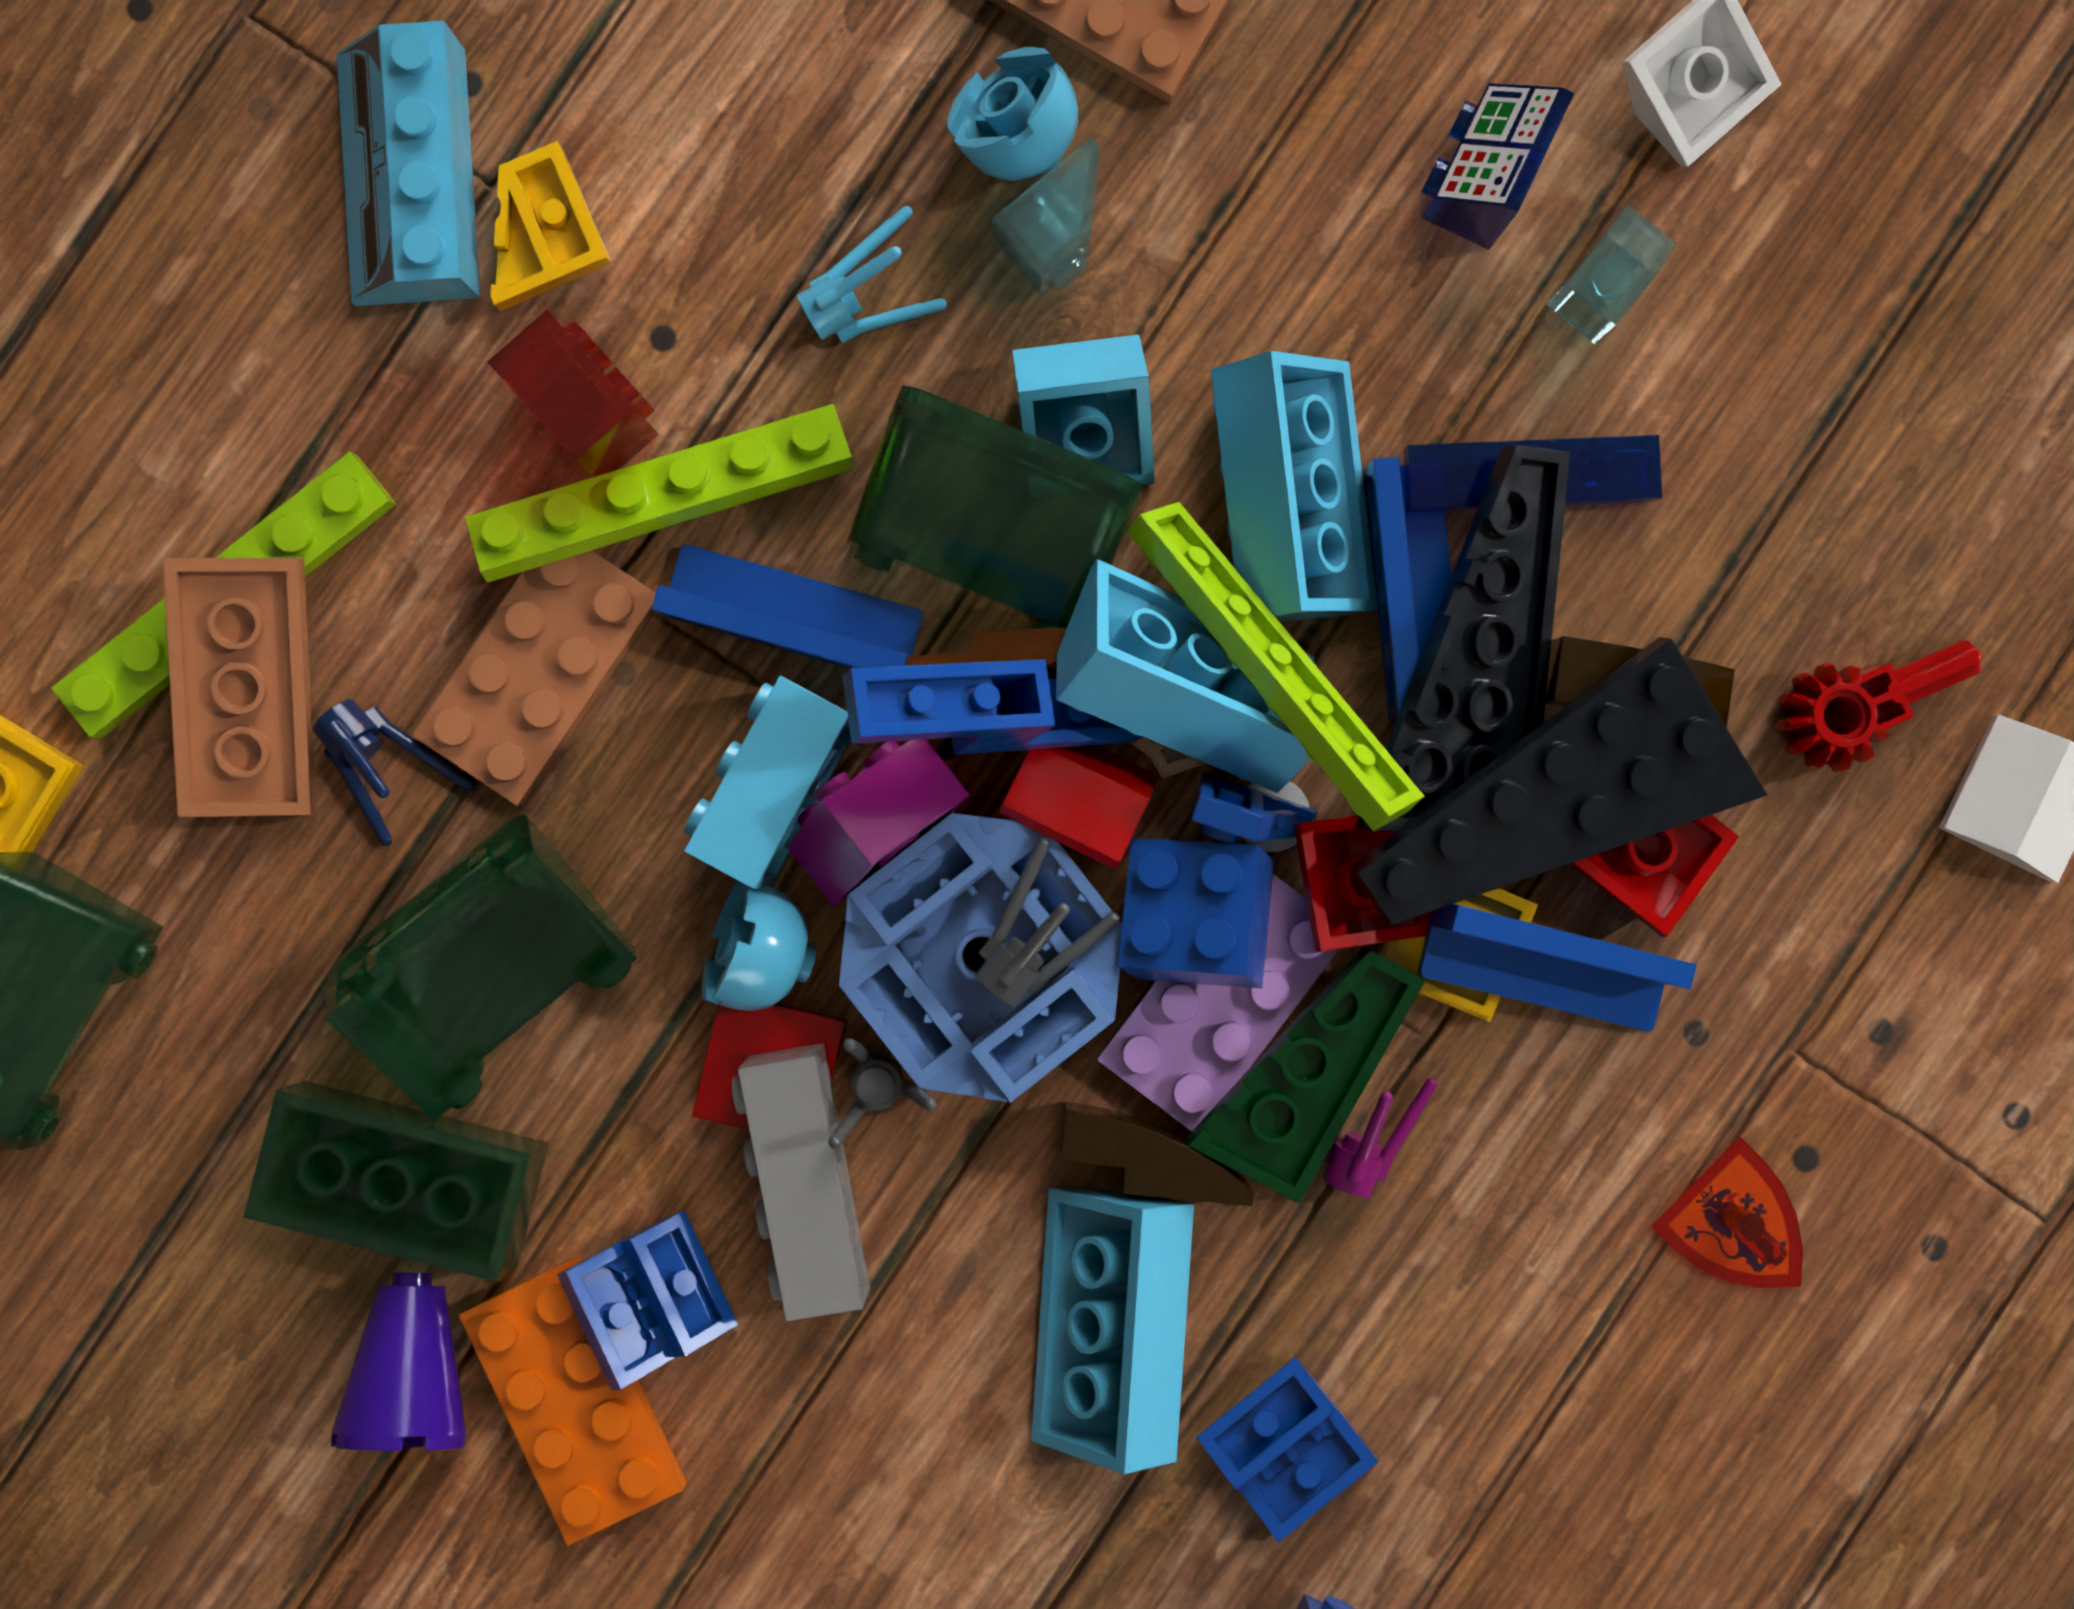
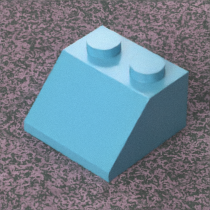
(1090, 401)

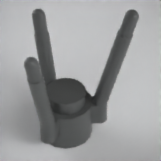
(1013, 968)
(875, 1087)

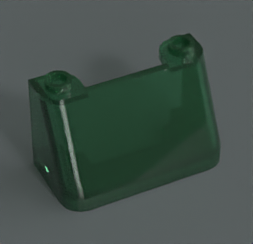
(989, 508)
(56, 962)
(472, 965)

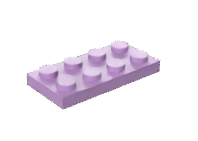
(1198, 1040)

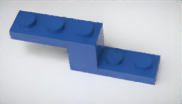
(975, 704)

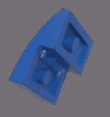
(647, 1300)
(1287, 1449)

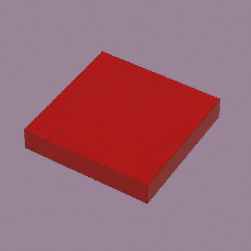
(748, 1033)

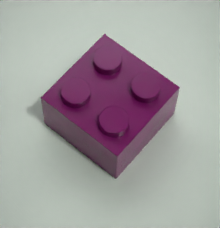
(874, 815)

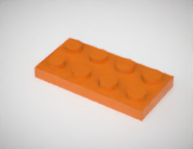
(588, 1446)

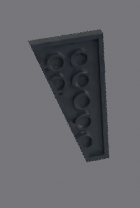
(1596, 775)

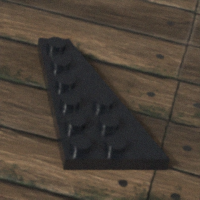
(1492, 637)

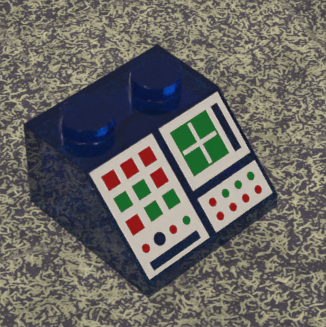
(1494, 159)

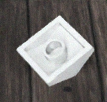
(1698, 77)
(2018, 798)

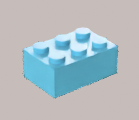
(768, 783)

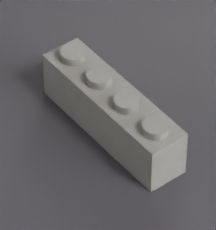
(802, 1182)

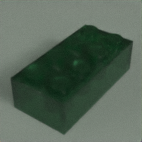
(396, 1180)

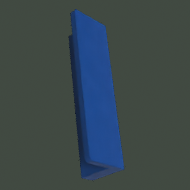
(1409, 574)
(788, 611)
(1548, 966)

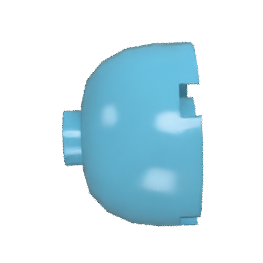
(1017, 117)
(758, 950)

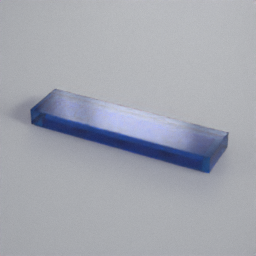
(1599, 471)

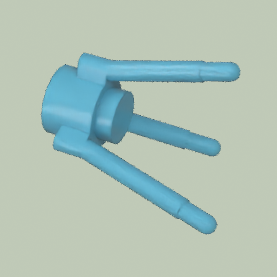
(831, 297)

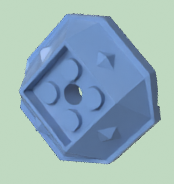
(923, 999)

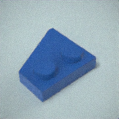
(1240, 811)

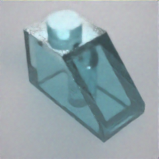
(1051, 222)
(1612, 274)

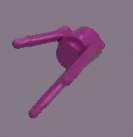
(1358, 1160)

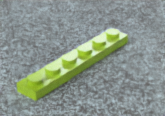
(659, 493)
(306, 526)
(1275, 665)

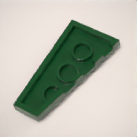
(1304, 1087)

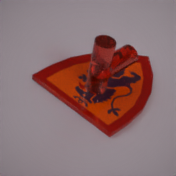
(1737, 1223)

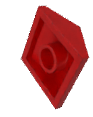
(1081, 799)
(1661, 872)
(1336, 902)

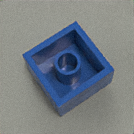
(1196, 912)

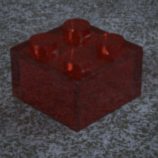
(565, 387)

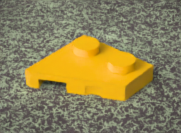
(542, 228)

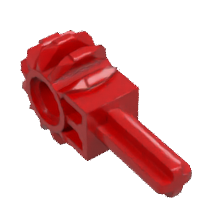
(1867, 703)

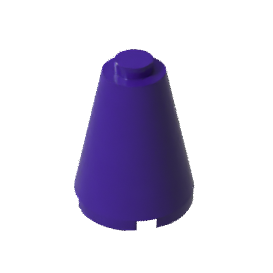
(403, 1374)

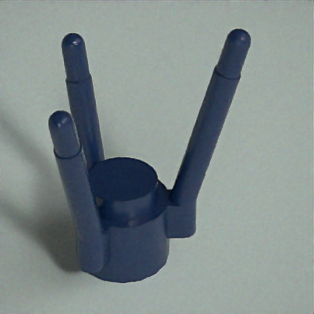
(353, 740)

